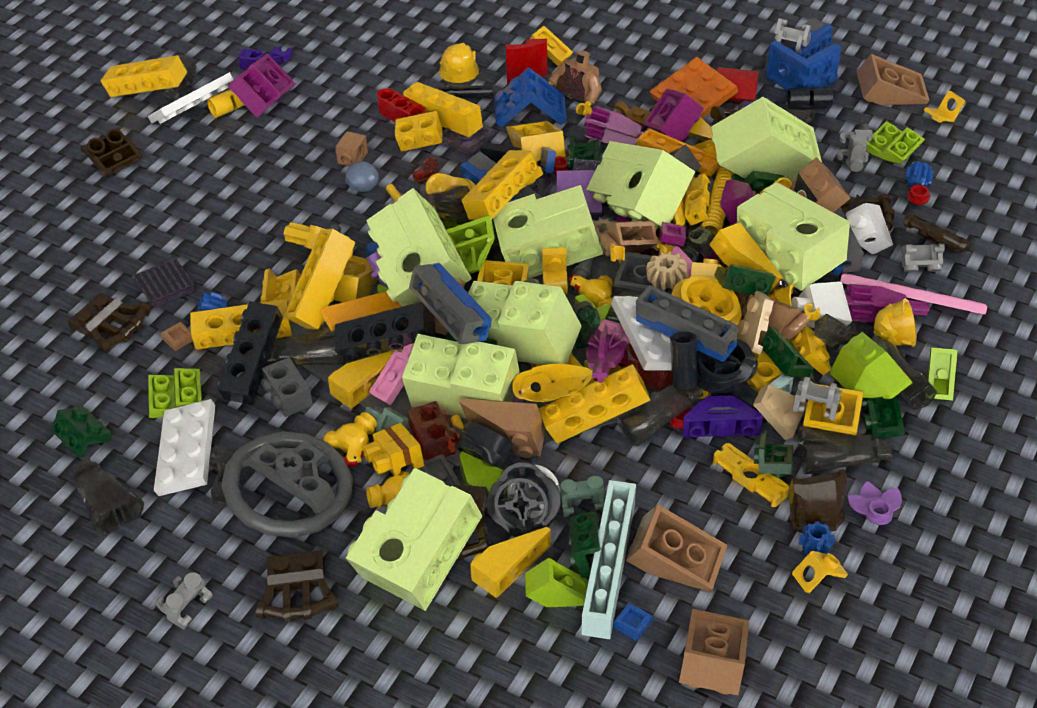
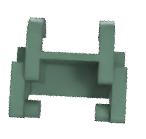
(581, 490)

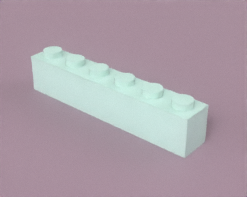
(609, 561)

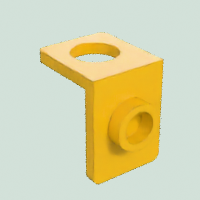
(942, 113)
(823, 565)

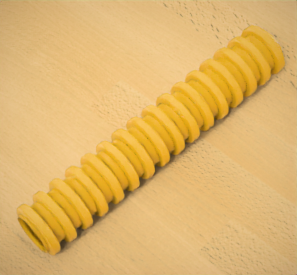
(714, 211)

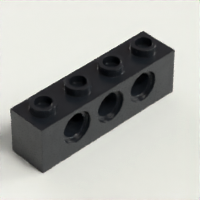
(383, 331)
(244, 388)

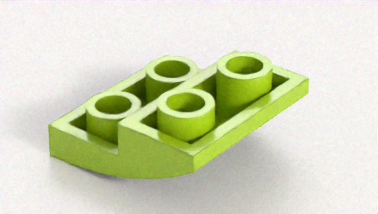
(893, 144)
(173, 391)

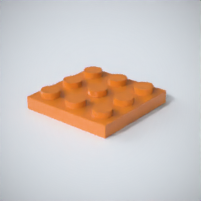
(699, 83)

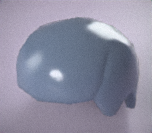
(361, 176)

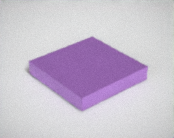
(570, 179)

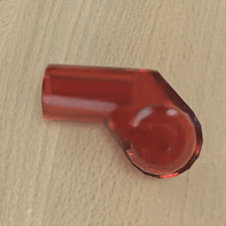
(429, 169)

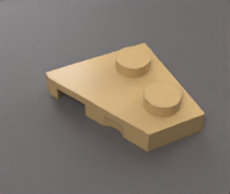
(755, 321)
(778, 410)

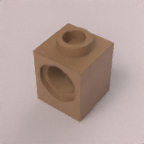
(351, 148)

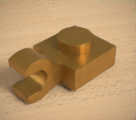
(636, 114)

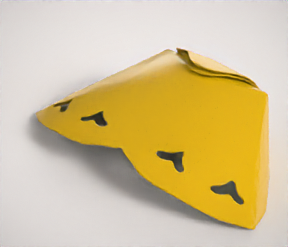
(565, 378)

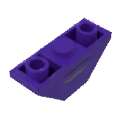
(722, 418)

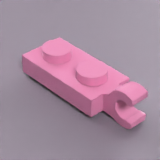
(390, 380)

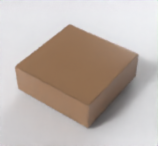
(177, 336)

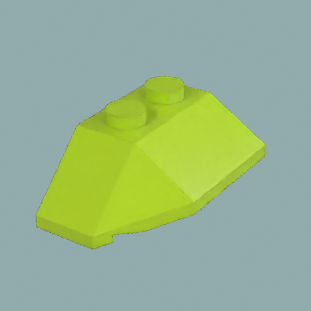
(473, 242)
(868, 369)

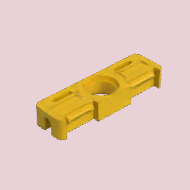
(697, 199)
(738, 463)

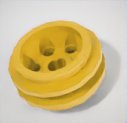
(710, 296)

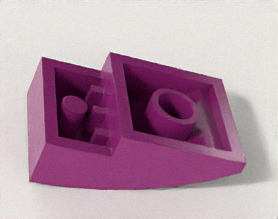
(261, 85)

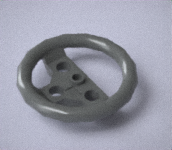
(292, 475)

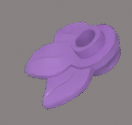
(874, 504)

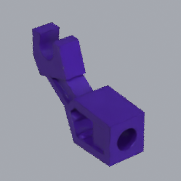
(250, 56)

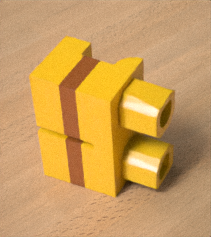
(393, 450)

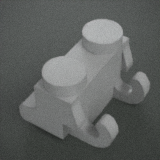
(794, 35)
(856, 149)
(922, 256)
(811, 391)
(182, 596)

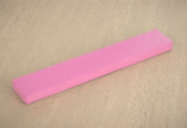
(918, 294)

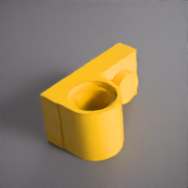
(556, 50)
(554, 267)

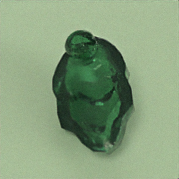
(590, 321)

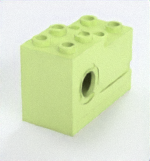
(764, 140)
(640, 182)
(547, 222)
(795, 234)
(411, 236)
(529, 319)
(451, 371)
(416, 538)

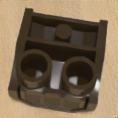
(111, 152)
(818, 500)

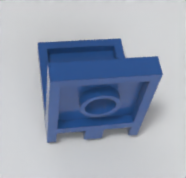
(814, 71)
(529, 89)

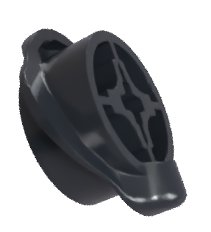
(726, 375)
(484, 444)
(523, 474)

